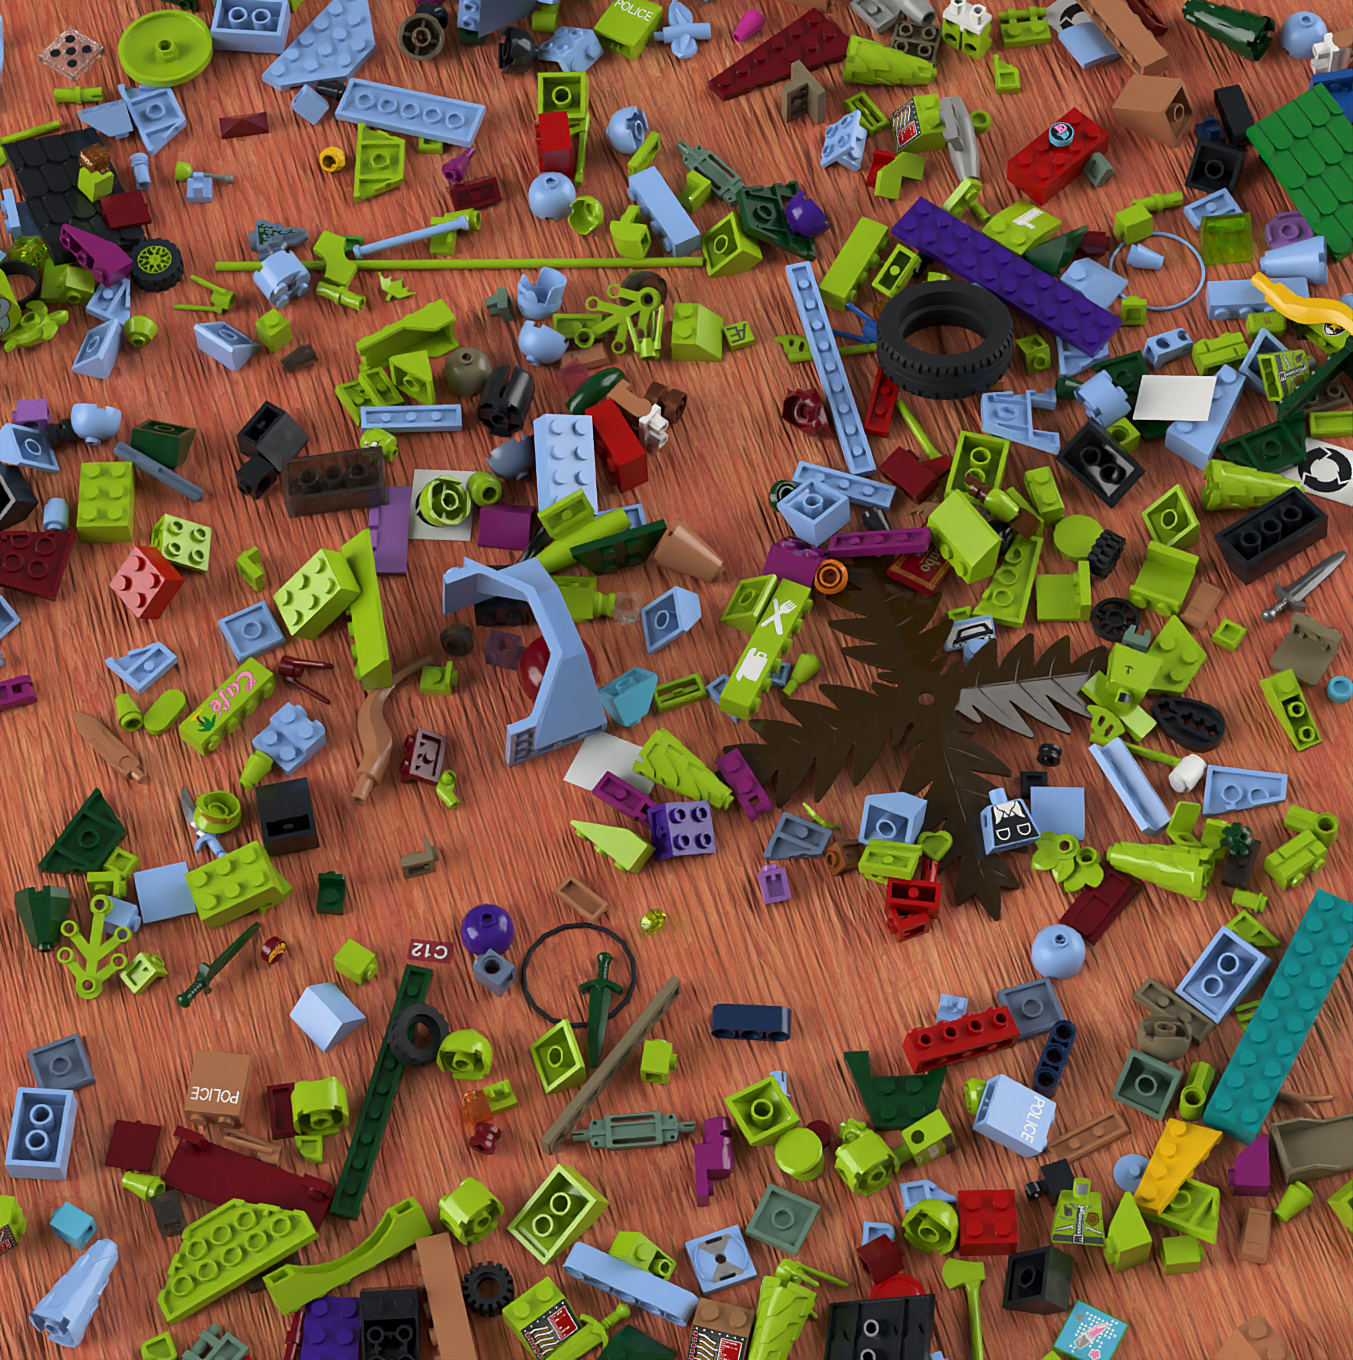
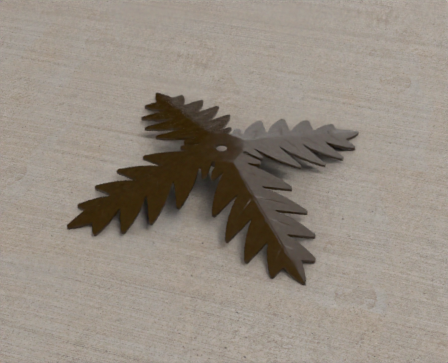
(943, 752)

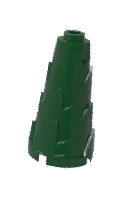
(1237, 29)

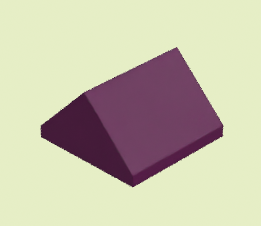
(506, 526)

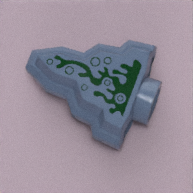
(274, 237)

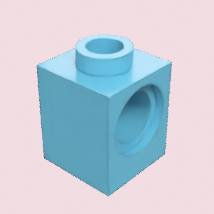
(73, 1225)

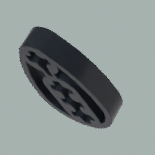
(1185, 735)

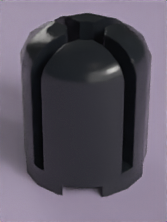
(505, 399)

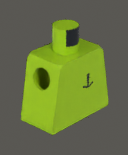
(1130, 675)

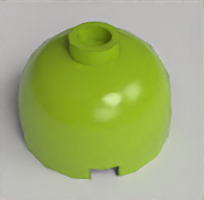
(444, 502)
(465, 1055)
(932, 1226)

